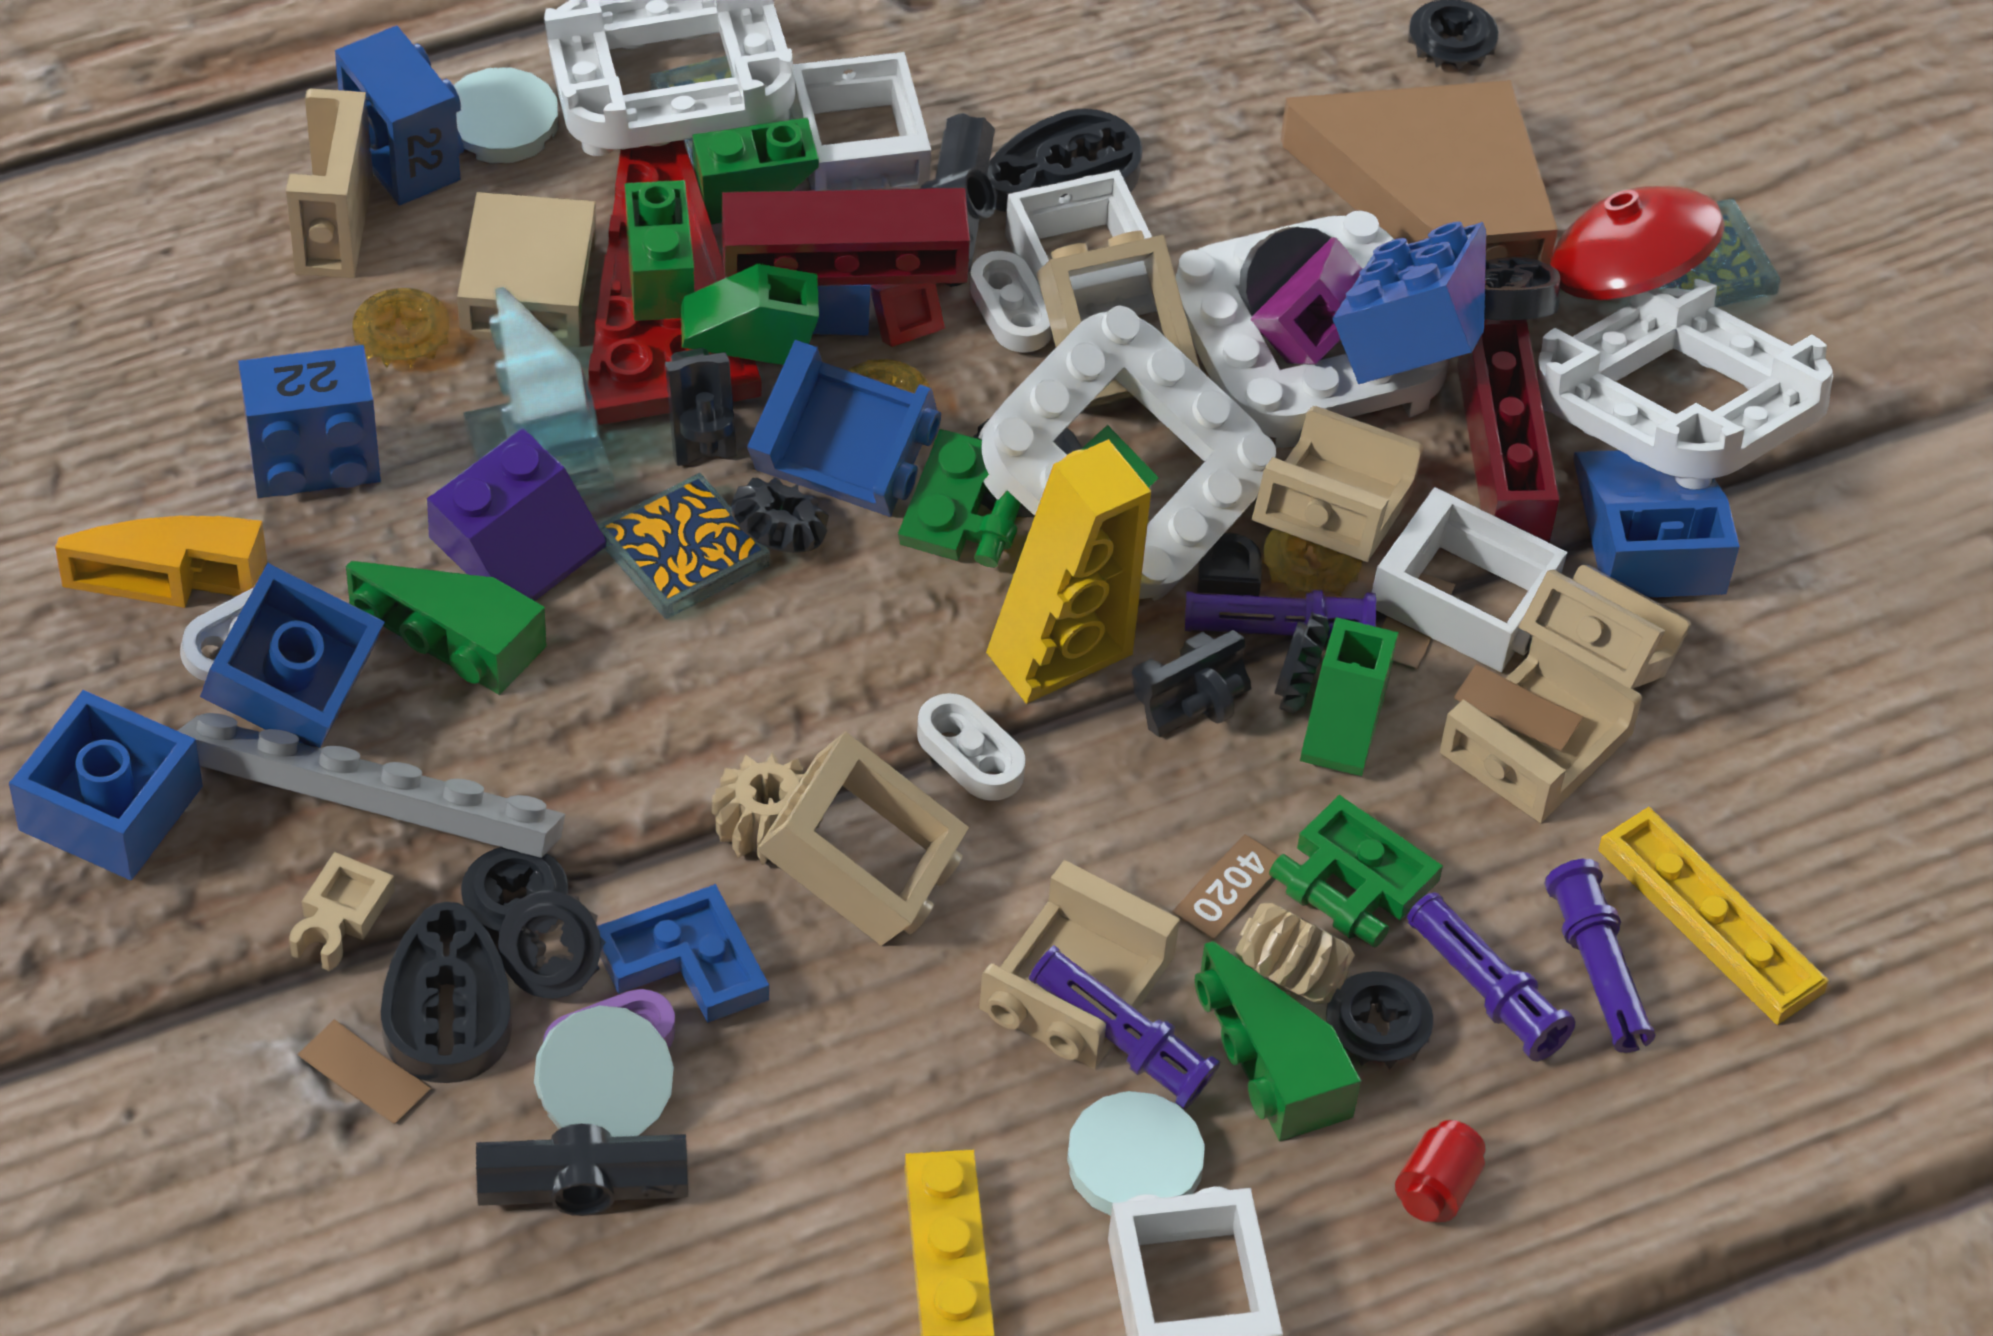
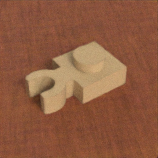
(340, 902)

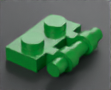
(948, 502)
(1365, 856)

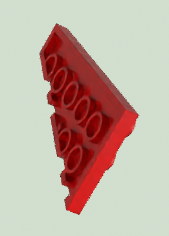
(631, 355)

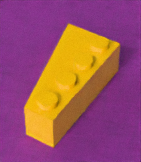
(1076, 577)

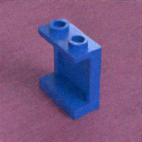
(843, 432)

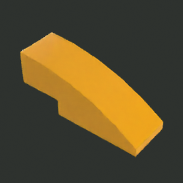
(164, 558)

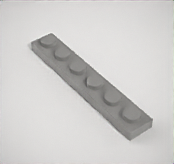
(386, 789)

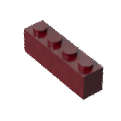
(850, 234)
(1509, 429)

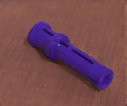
(1204, 610)
(1593, 930)
(1057, 976)
(1508, 994)

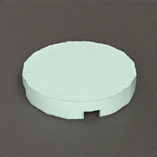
(505, 114)
(604, 1071)
(1134, 1148)

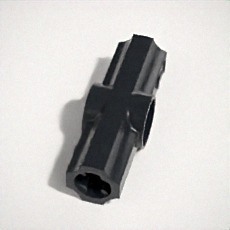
(965, 164)
(581, 1169)

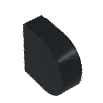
(1231, 567)

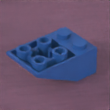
(1416, 303)
(1653, 529)

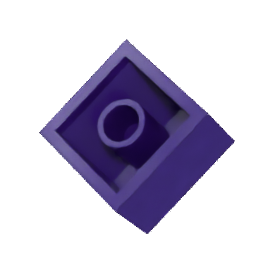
(515, 518)

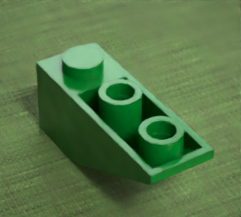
(461, 619)
(1286, 1051)

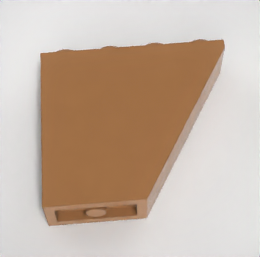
(1429, 161)

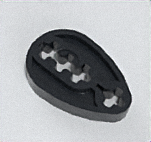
(1050, 150)
(1520, 289)
(412, 999)

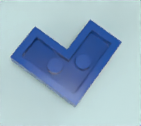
(690, 937)

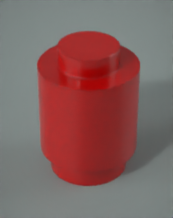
(1441, 1171)

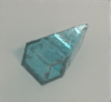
(543, 382)

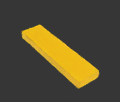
(1713, 915)

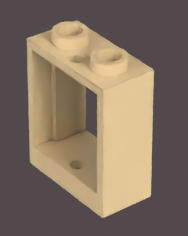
(1122, 250)
(834, 876)

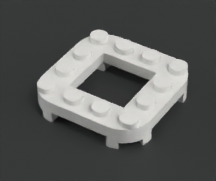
(607, 120)
(1122, 346)
(1243, 363)
(1784, 384)

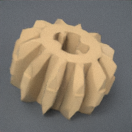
(752, 801)
(1294, 953)

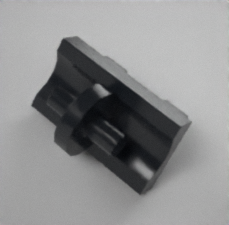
(700, 405)
(1194, 684)

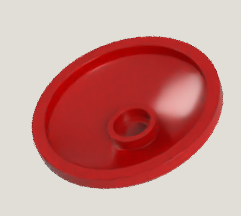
(1637, 242)

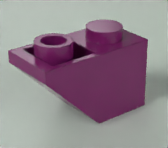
(1302, 310)

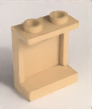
(332, 204)
(535, 252)
(1339, 484)
(1606, 625)
(1526, 770)
(1102, 931)

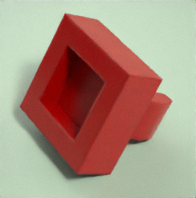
(906, 311)

